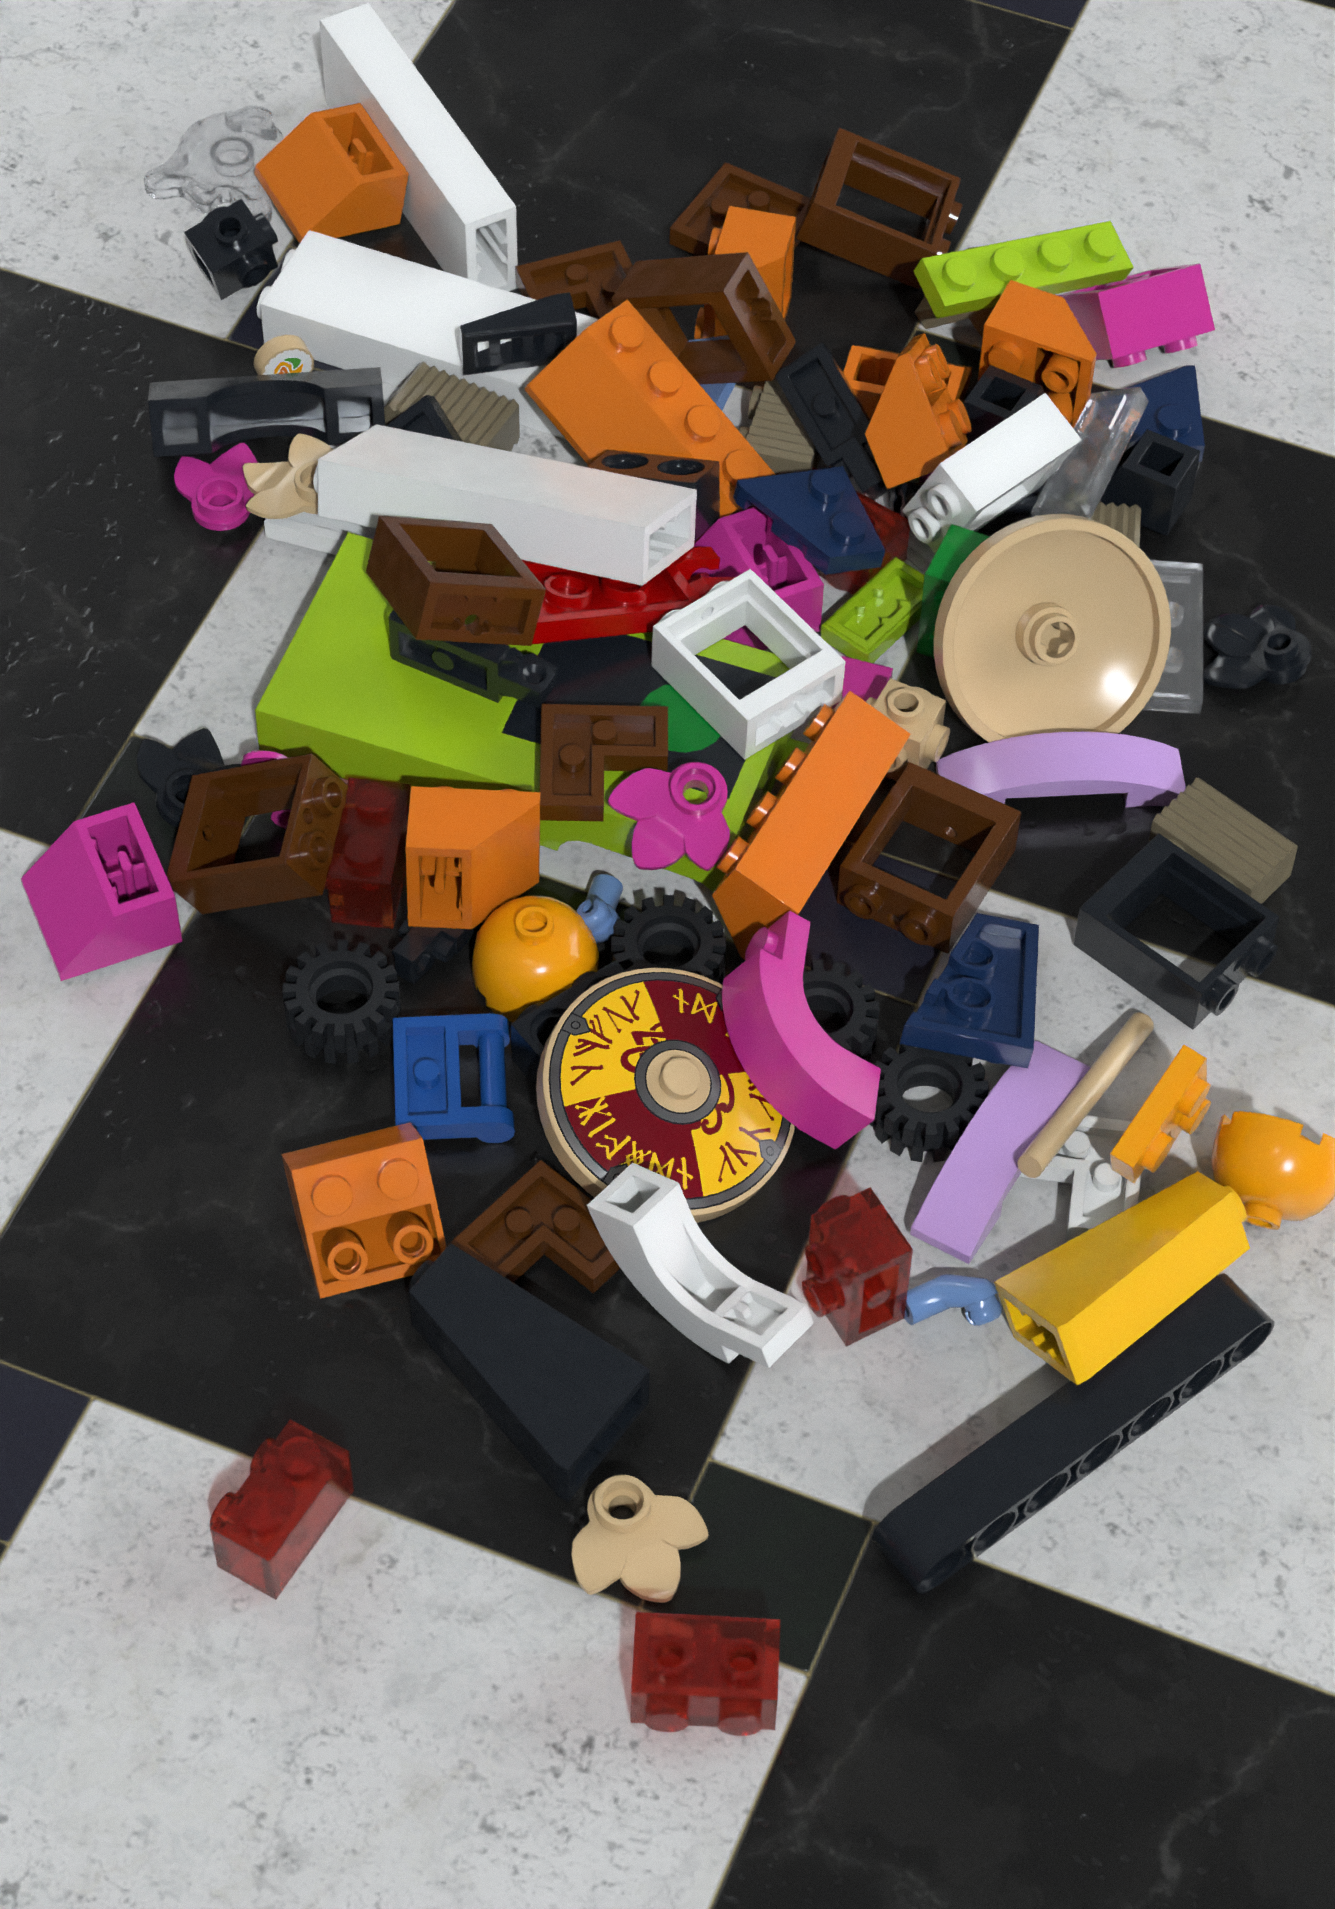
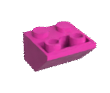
(747, 543)
(102, 894)

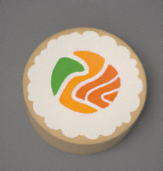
(283, 355)

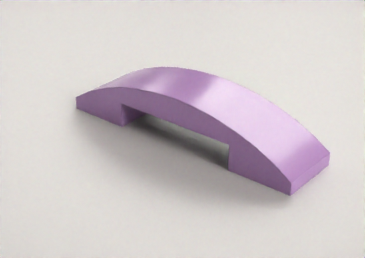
(1070, 765)
(984, 1161)

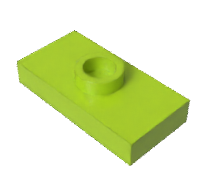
(877, 613)

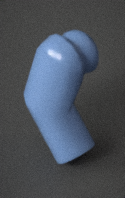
(600, 906)
(953, 1291)

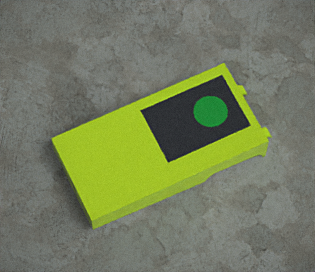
(392, 723)

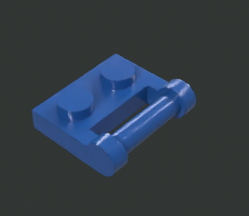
(430, 1076)

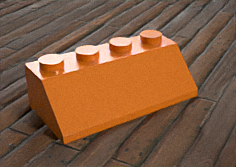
(631, 394)
(808, 817)

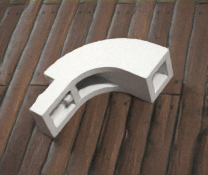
(686, 1278)

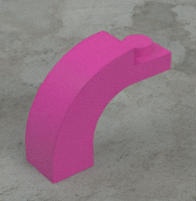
(785, 1048)

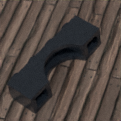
(215, 412)
(1151, 473)

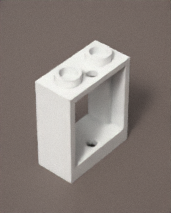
(992, 472)
(776, 707)

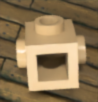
(919, 715)

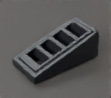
(536, 332)

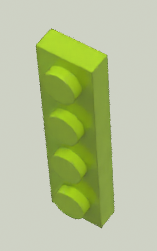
(1048, 262)

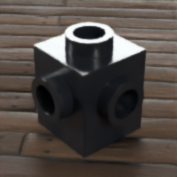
(233, 248)

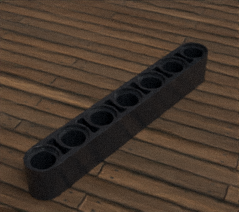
(1070, 1435)

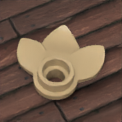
(288, 486)
(635, 1549)

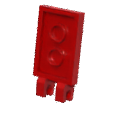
(596, 606)

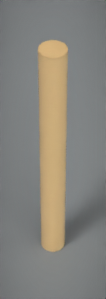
(1085, 1095)

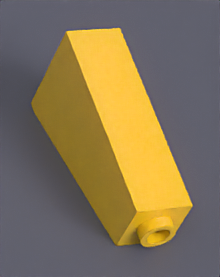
(1123, 1276)

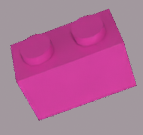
(1144, 312)

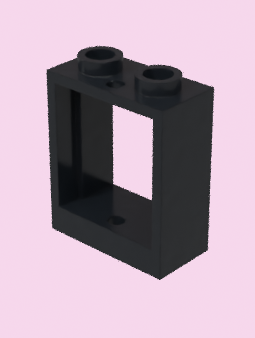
(1205, 895)

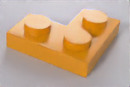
(1172, 1106)

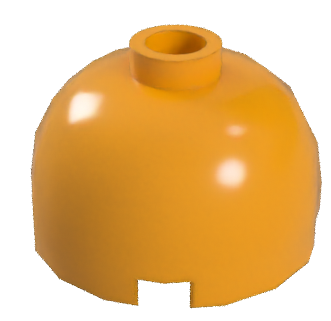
(530, 953)
(1273, 1167)

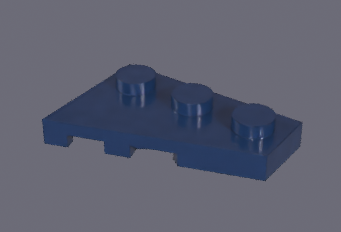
(983, 996)

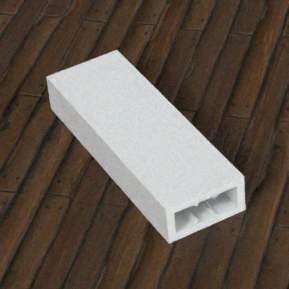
(449, 188)
(390, 314)
(540, 506)

